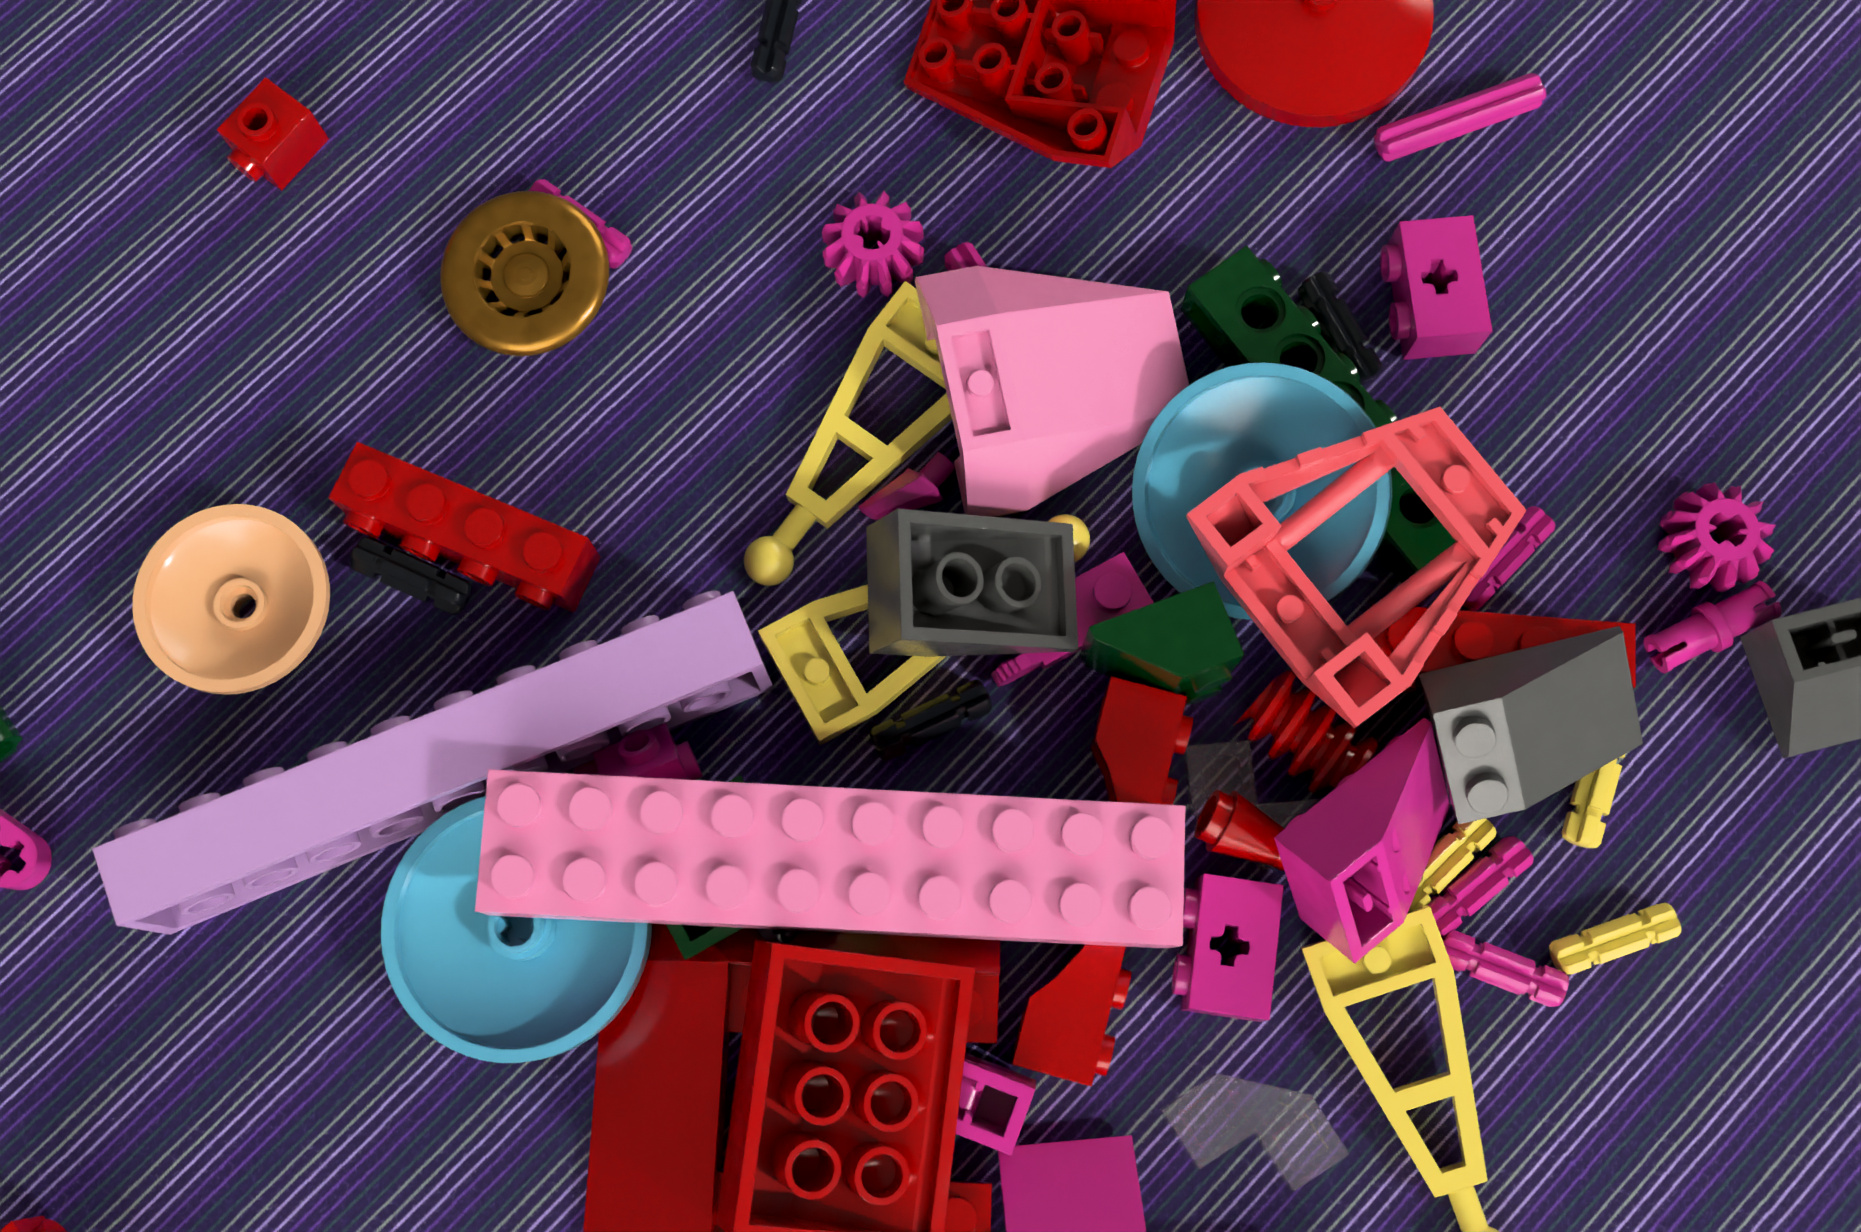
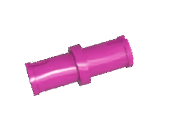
(1712, 627)

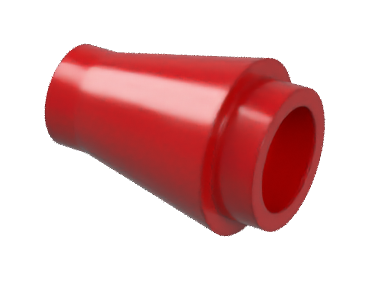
(1238, 829)

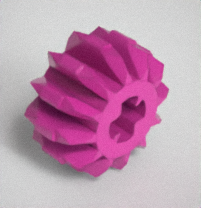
(879, 224)
(1734, 523)

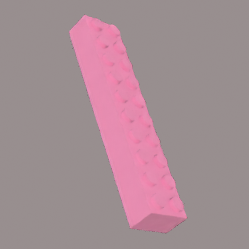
(831, 859)

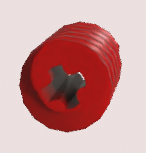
(1306, 734)

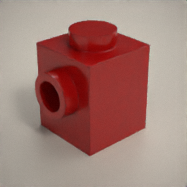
(271, 135)

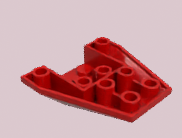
(1049, 72)

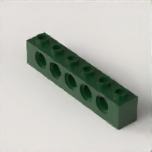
(1253, 285)

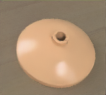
(201, 577)

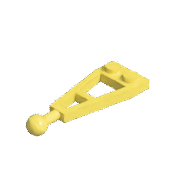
(901, 331)
(822, 675)
(1400, 960)

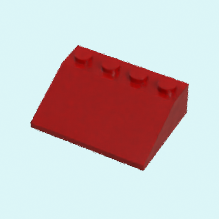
(845, 1093)

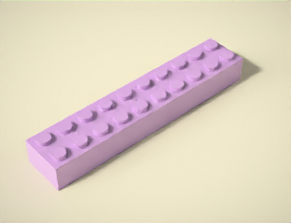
(421, 768)

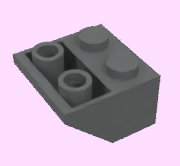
(1810, 676)

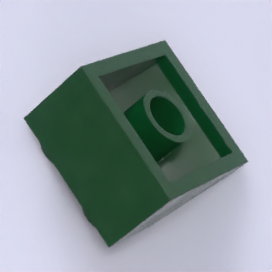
(1169, 645)

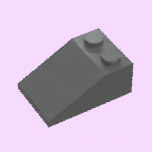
(969, 585)
(1530, 721)

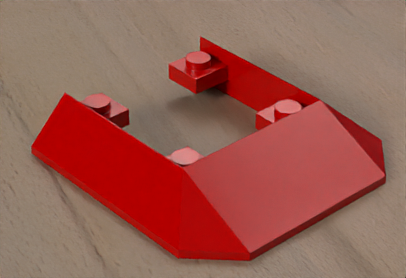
(666, 1078)

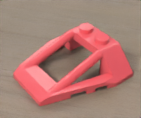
(1253, 562)

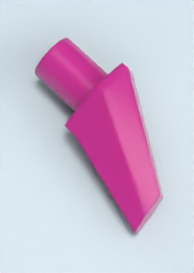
(910, 489)

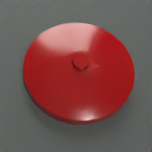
(1314, 57)

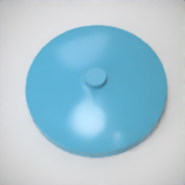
(1236, 424)
(498, 982)

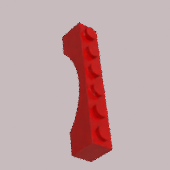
(1069, 1016)

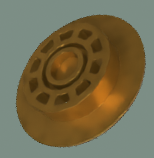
(525, 274)

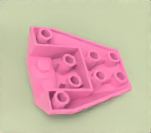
(1046, 377)

